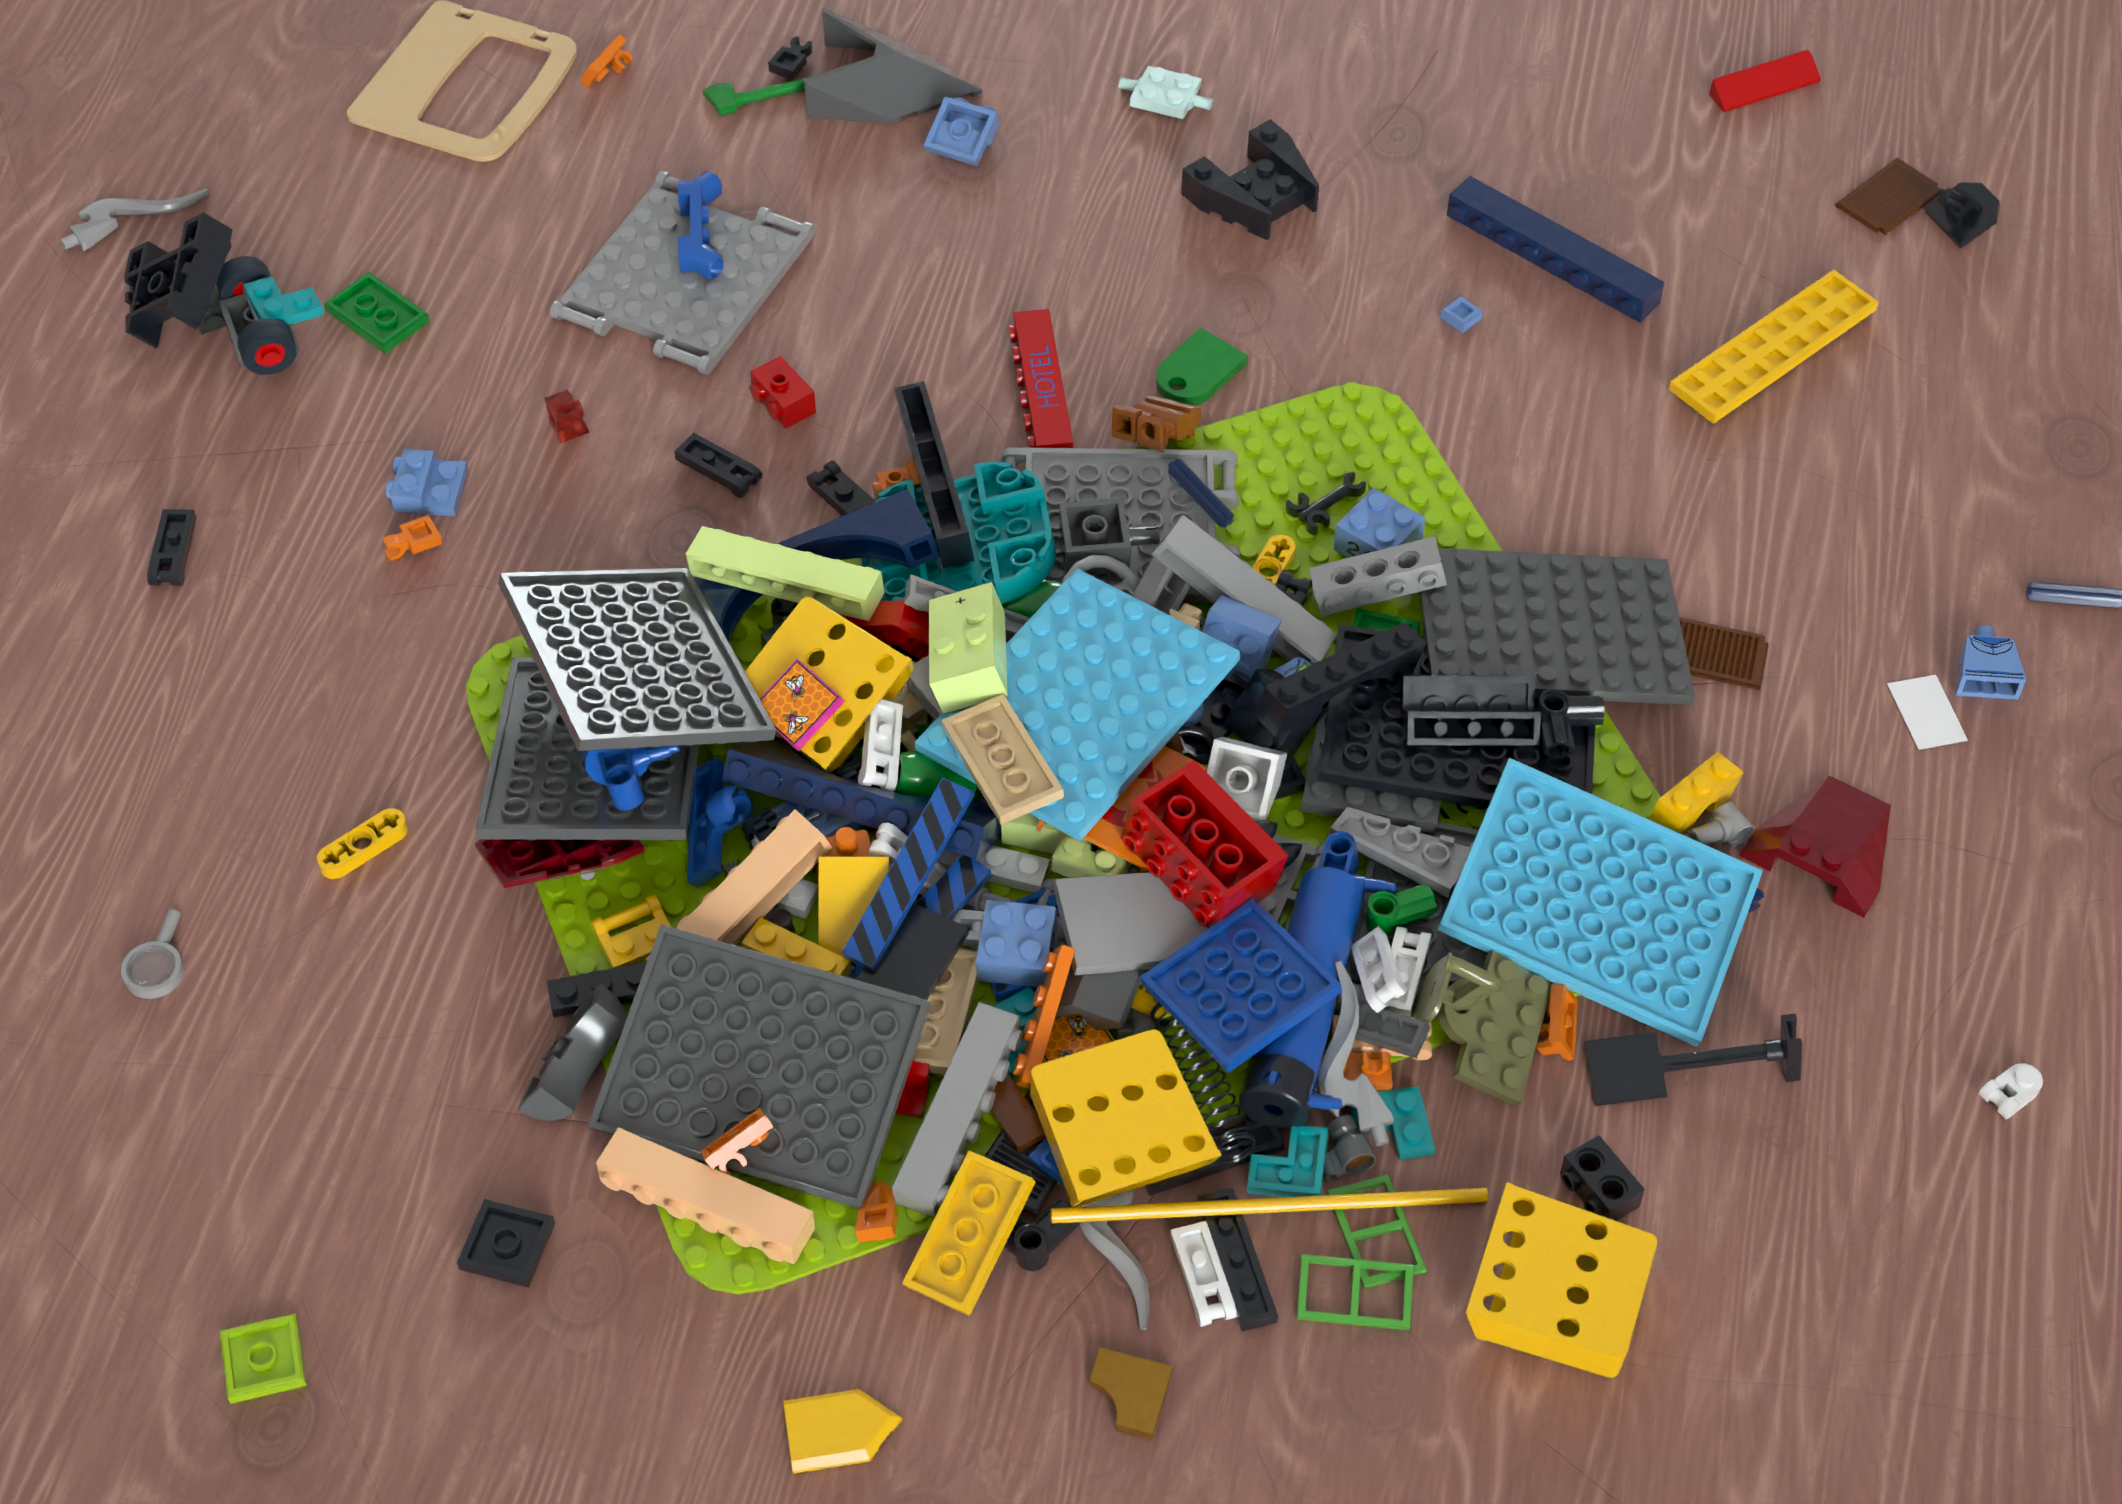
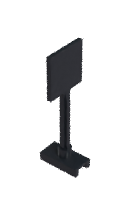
(1634, 1070)

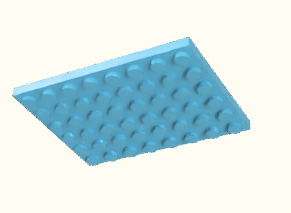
(1098, 693)
(1602, 901)

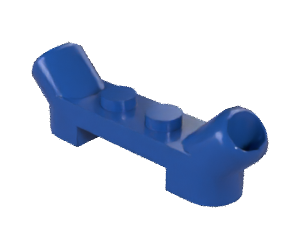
(693, 202)

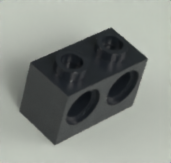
(1609, 1177)

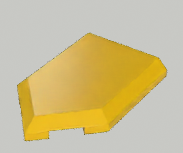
(836, 1429)

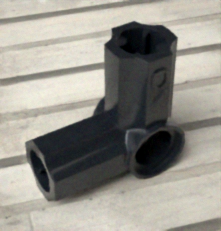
(1560, 713)
(1041, 1234)

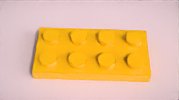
(968, 1233)

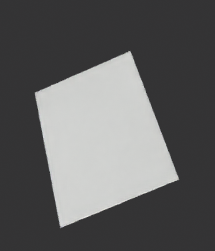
(1927, 712)

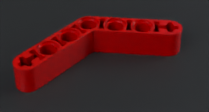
(898, 625)

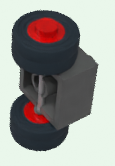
(262, 344)

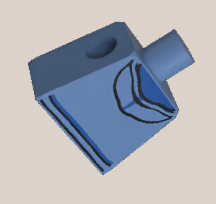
(1989, 667)

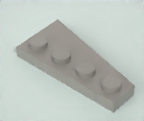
(1406, 849)

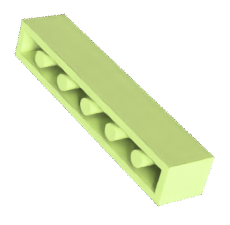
(785, 572)

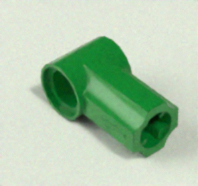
(1399, 908)

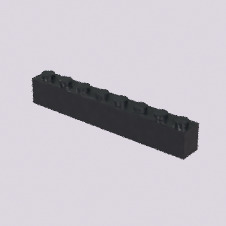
(934, 475)

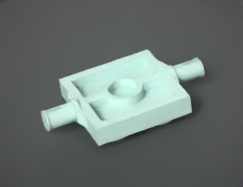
(1165, 92)

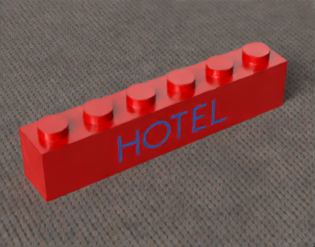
(1040, 379)

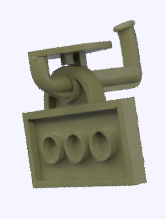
(1492, 1017)

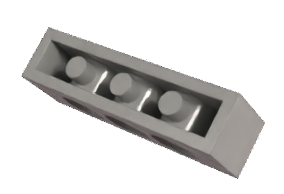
(1377, 576)

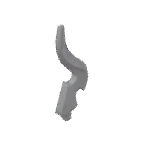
(102, 211)
(1359, 1093)
(1110, 1245)

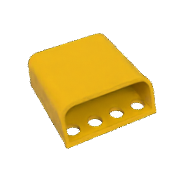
(845, 659)
(1119, 1118)
(1564, 1285)

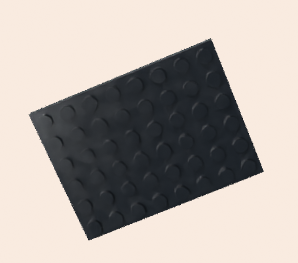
(1369, 750)

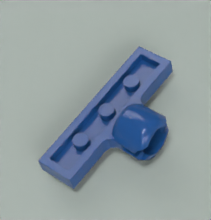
(711, 815)

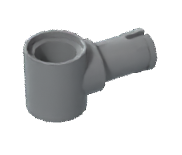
(1724, 825)

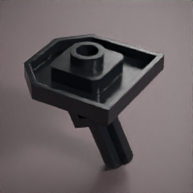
(1964, 211)

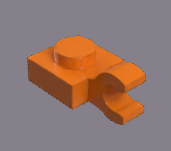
(413, 535)

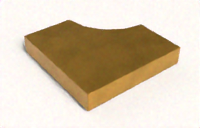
(1134, 1388)

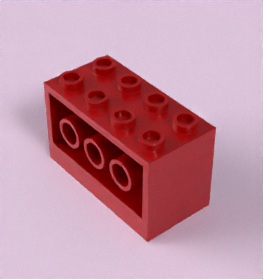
(1202, 845)

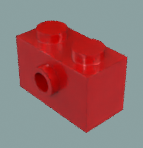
(782, 392)

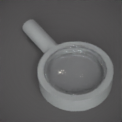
(154, 966)

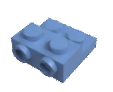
(962, 130)
(426, 483)

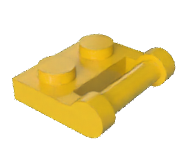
(633, 944)

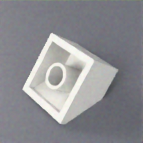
(1247, 774)

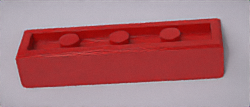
(1764, 81)

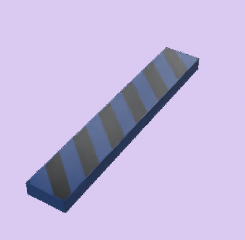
(908, 874)
(951, 891)

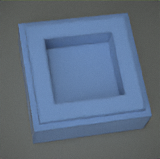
(1461, 314)

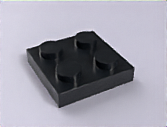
(506, 1243)

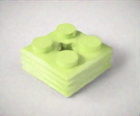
(1077, 859)

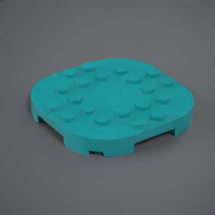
(1006, 531)

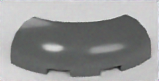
(575, 1057)

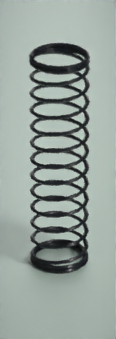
(1229, 1135)

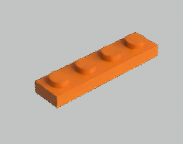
(1047, 1003)

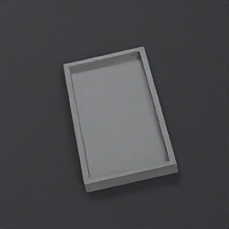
(1123, 921)

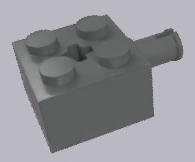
(1100, 529)

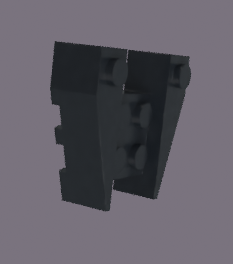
(1260, 192)
(176, 281)

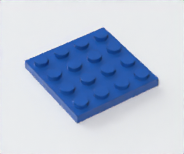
(1240, 985)

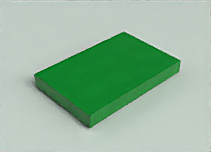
(376, 312)

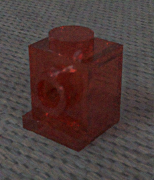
(565, 416)

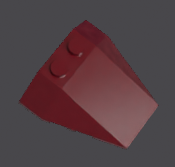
(1832, 835)
(539, 860)

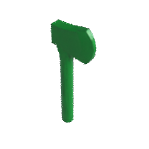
(726, 101)

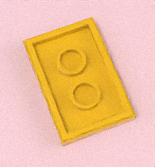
(844, 895)

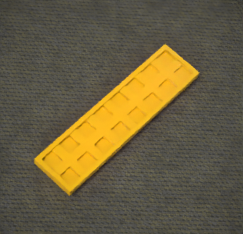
(1773, 346)

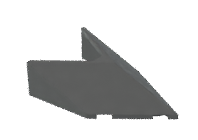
(882, 86)

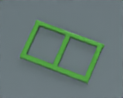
(1352, 1237)
(1353, 1318)

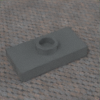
(1391, 1031)

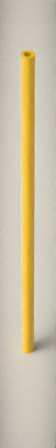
(1268, 1205)

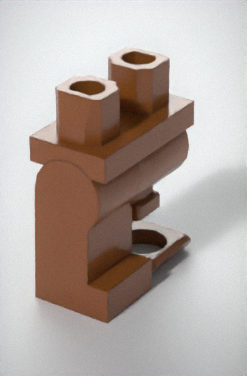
(1155, 417)

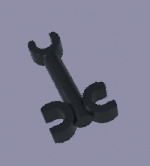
(1315, 512)

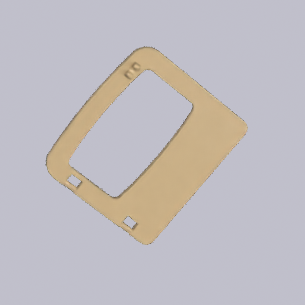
(426, 59)

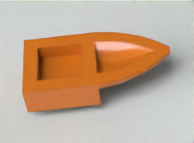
(878, 1215)

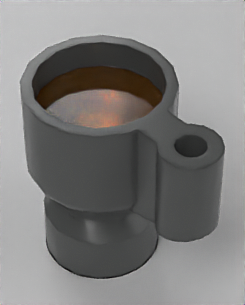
(1353, 1150)

